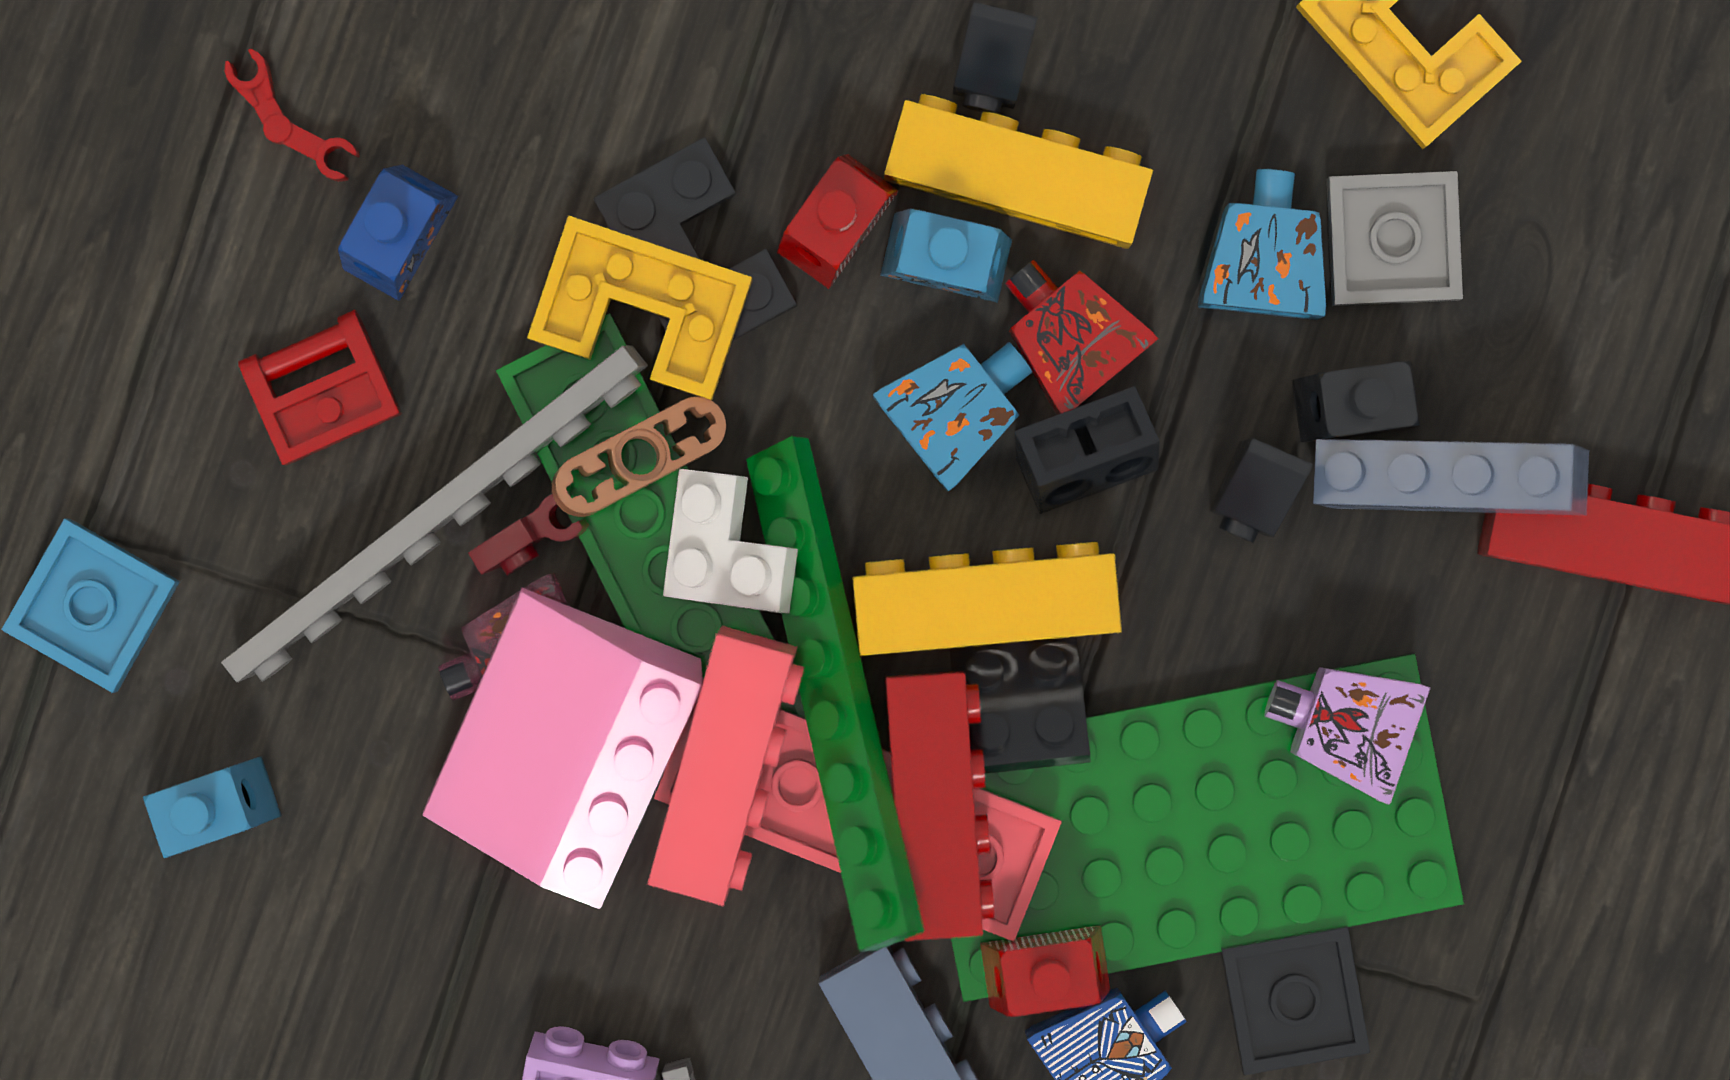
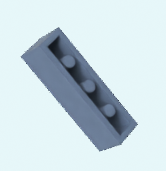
(1451, 476)
(888, 1021)

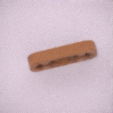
(672, 420)

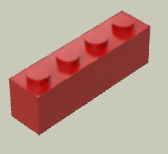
(1622, 544)
(935, 799)

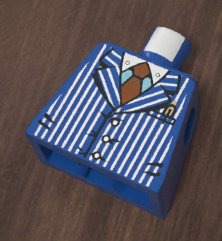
(1107, 1039)

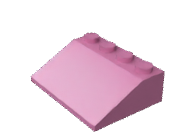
(564, 745)

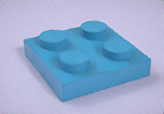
(90, 605)

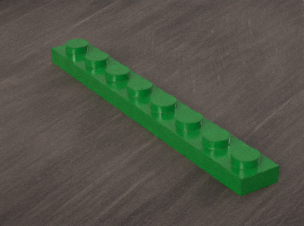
(837, 701)

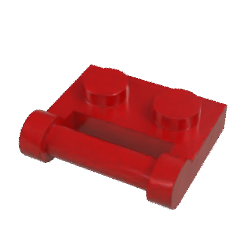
(329, 406)

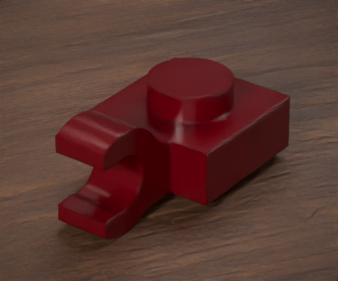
(515, 544)

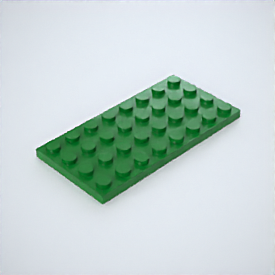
(1217, 836)

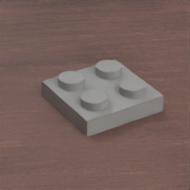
(1394, 238)

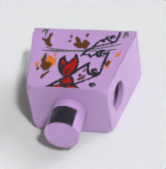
(1352, 726)

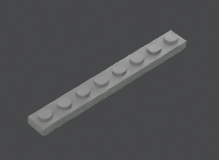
(458, 500)

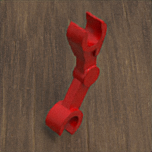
(277, 127)

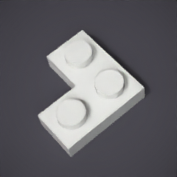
(707, 554)

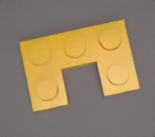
(1416, 88)
(607, 265)

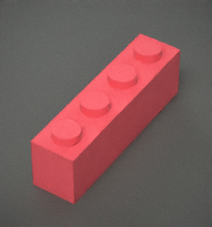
(723, 766)

